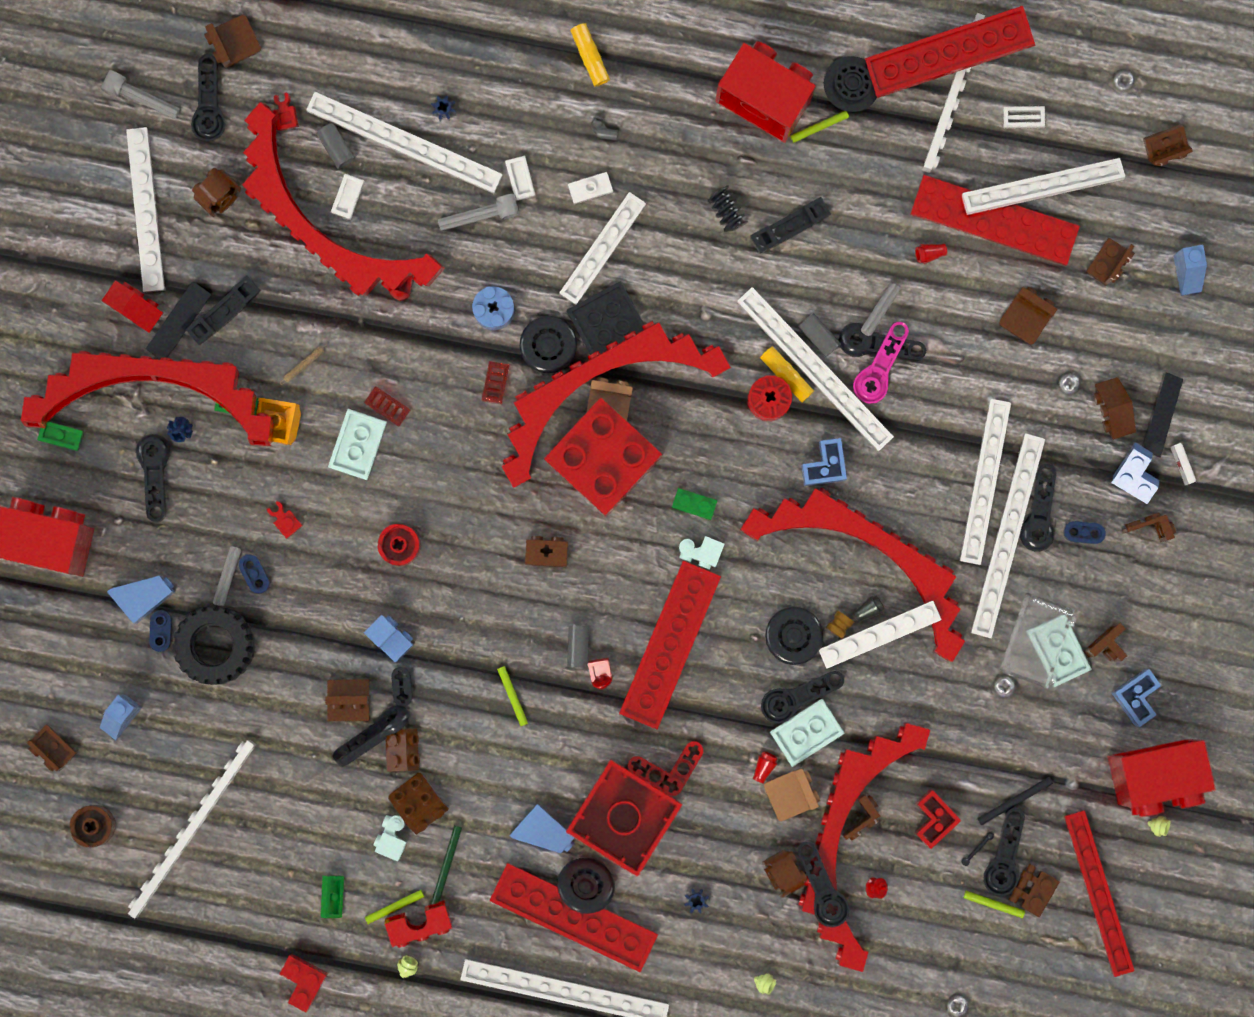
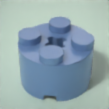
(496, 319)

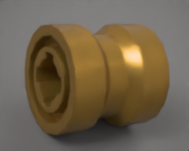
(839, 624)

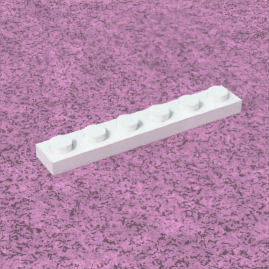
(602, 248)
(880, 634)

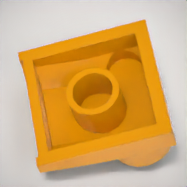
(285, 418)

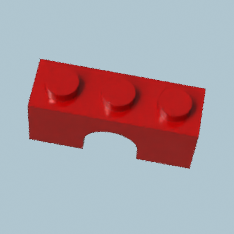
(402, 931)

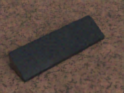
(178, 320)
(1162, 413)

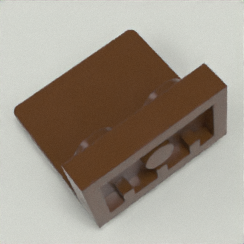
(1109, 260)

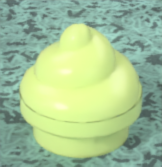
(1159, 826)
(407, 966)
(765, 983)

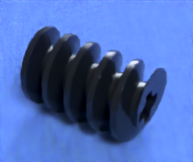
(726, 210)

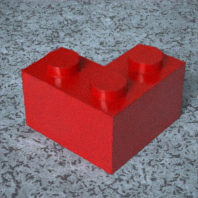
(131, 304)
(940, 819)
(308, 981)

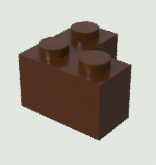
(1115, 408)

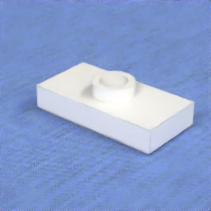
(590, 188)

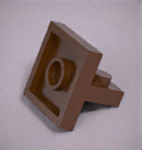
(1107, 643)
(348, 700)

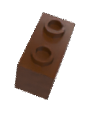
(556, 559)

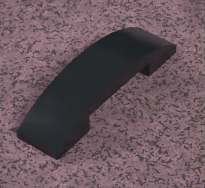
(791, 225)
(223, 311)

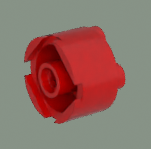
(387, 542)

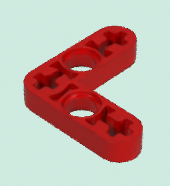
(674, 774)

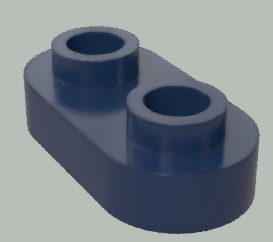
(1084, 532)
(254, 574)
(163, 631)

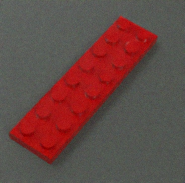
(950, 51)
(1005, 225)
(670, 645)
(598, 931)

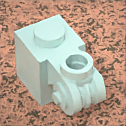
(707, 554)
(388, 843)

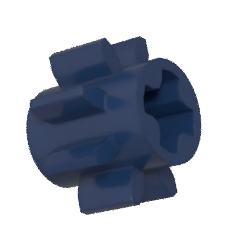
(439, 112)
(179, 429)
(694, 894)

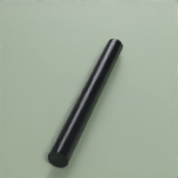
(1015, 801)

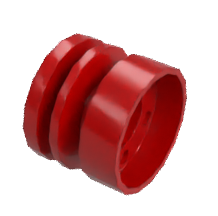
(770, 410)

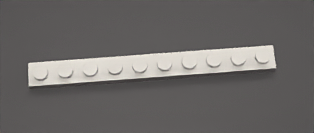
(404, 142)
(815, 369)
(1007, 536)
(185, 835)
(561, 990)

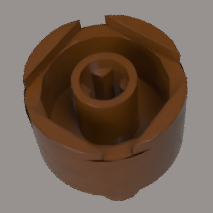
(216, 192)
(103, 821)
(784, 873)

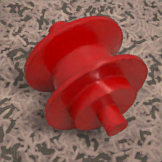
(876, 888)

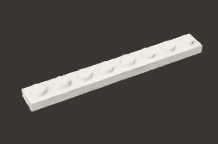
(945, 121)
(1043, 186)
(145, 210)
(985, 481)

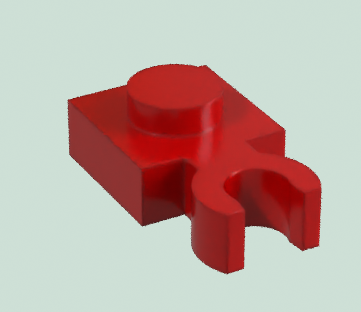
(287, 114)
(285, 522)

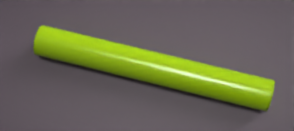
(819, 126)
(512, 696)
(994, 904)
(394, 906)

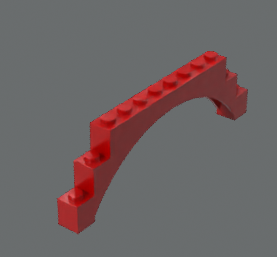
(271, 190)
(94, 372)
(540, 404)
(826, 513)
(854, 775)

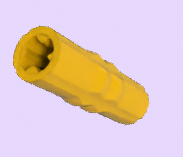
(590, 54)
(784, 370)

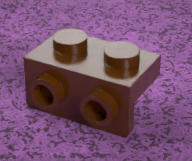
(1167, 145)
(51, 748)
(402, 751)

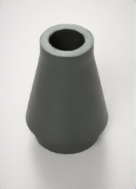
(870, 608)

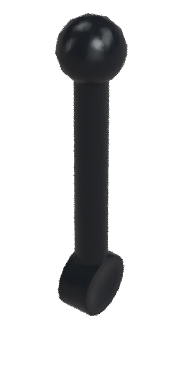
(966, 861)

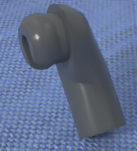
(600, 129)

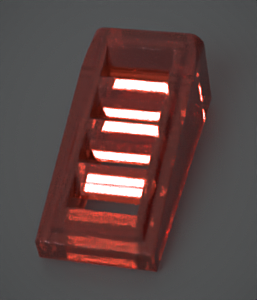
(492, 399)
(405, 411)

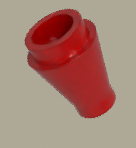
(928, 252)
(765, 765)

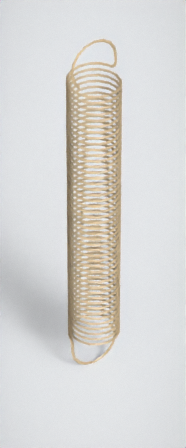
(304, 362)

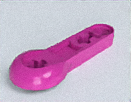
(879, 369)

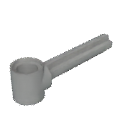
(116, 85)
(505, 207)

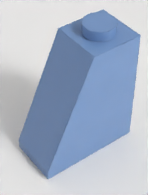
(1190, 269)
(142, 597)
(119, 715)
(543, 831)

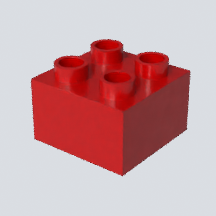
(766, 90)
(603, 457)
(42, 541)
(1162, 773)
(624, 817)

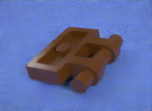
(1040, 892)

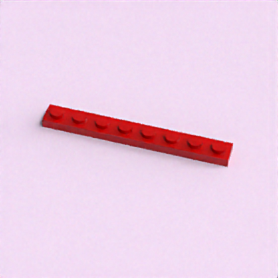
(1099, 893)

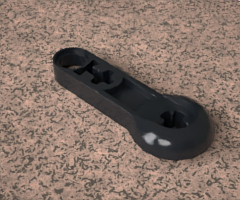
(208, 104)
(872, 343)
(153, 470)
(1040, 515)
(795, 698)
(389, 722)
(1005, 858)
(824, 892)

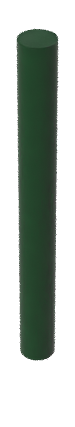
(446, 864)

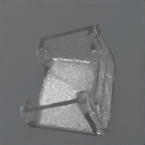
(1037, 640)

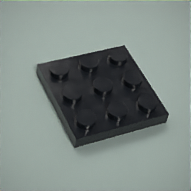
(605, 318)

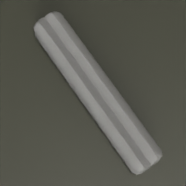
(880, 309)
(227, 576)

